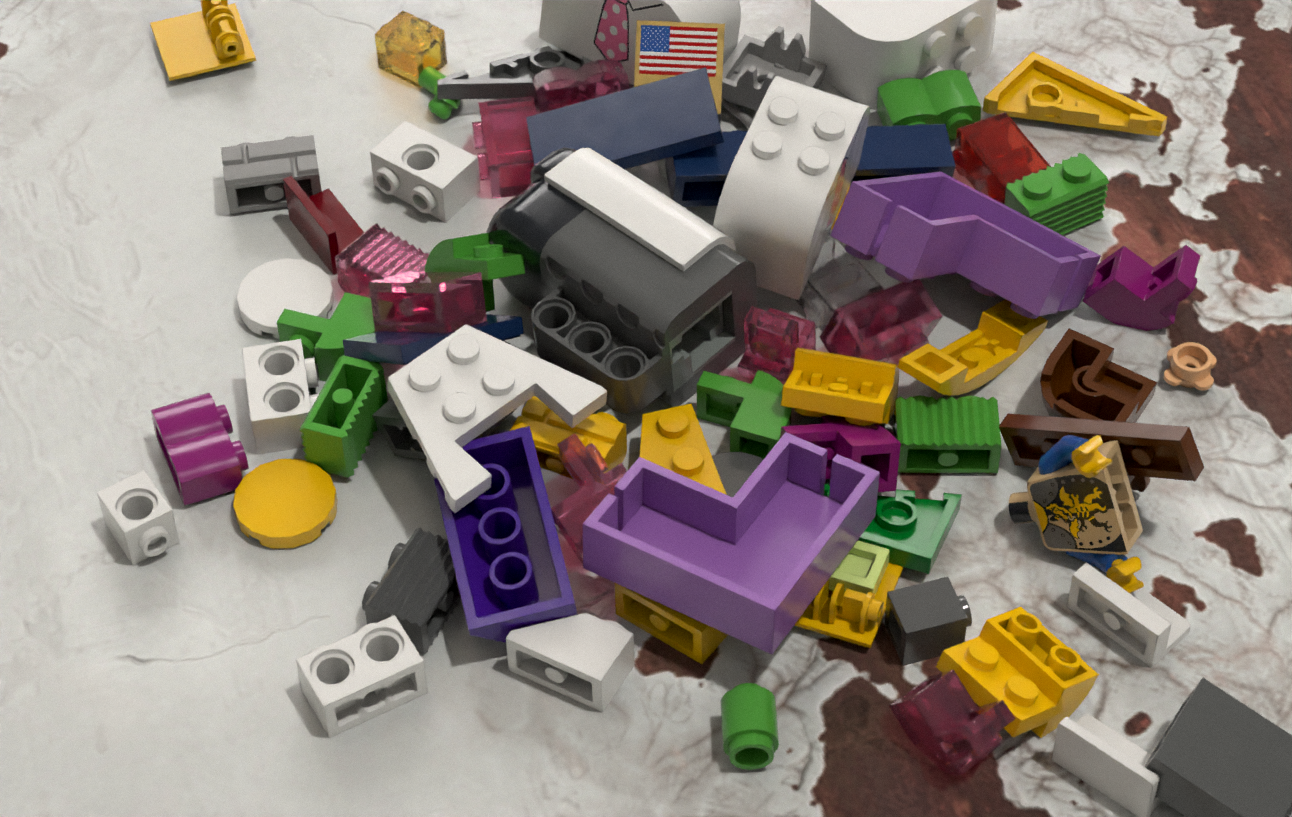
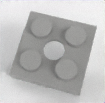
(760, 61)

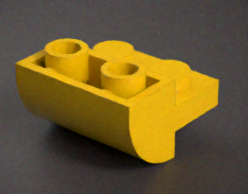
(841, 386)
(1023, 666)

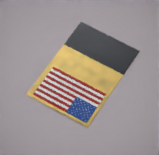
(679, 48)

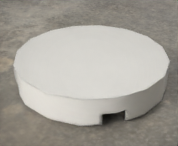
(281, 286)

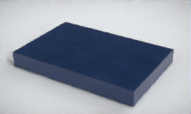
(406, 346)

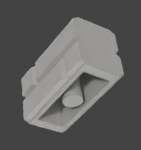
(257, 172)

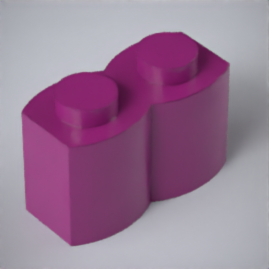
(199, 448)

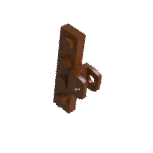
(1145, 448)

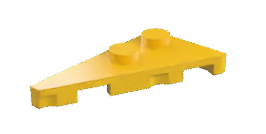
(1056, 94)

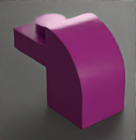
(1142, 295)
(863, 444)

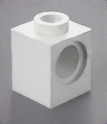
(138, 517)

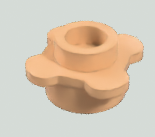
(1190, 366)

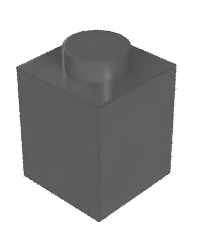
(926, 619)

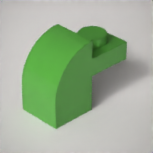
(475, 254)
(324, 337)
(748, 409)

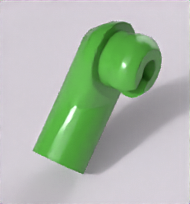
(428, 80)

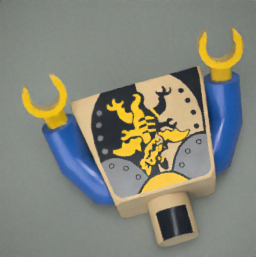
(1084, 506)

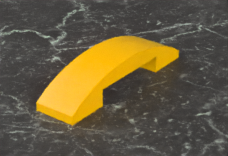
(976, 356)

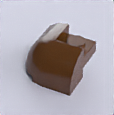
(1086, 385)

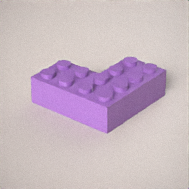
(942, 227)
(740, 559)

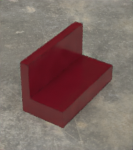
(321, 221)

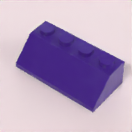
(507, 542)

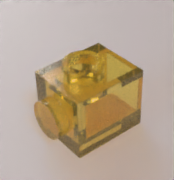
(409, 46)

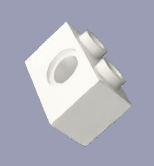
(425, 171)

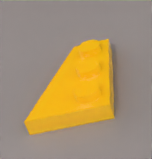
(678, 444)

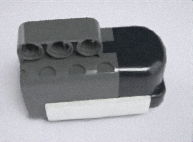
(623, 280)

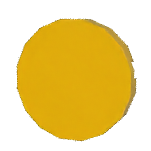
(285, 503)

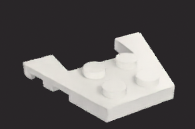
(470, 386)

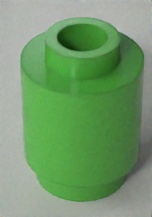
(749, 726)

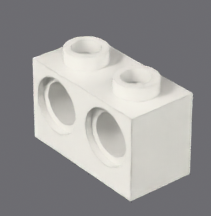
(278, 393)
(363, 681)

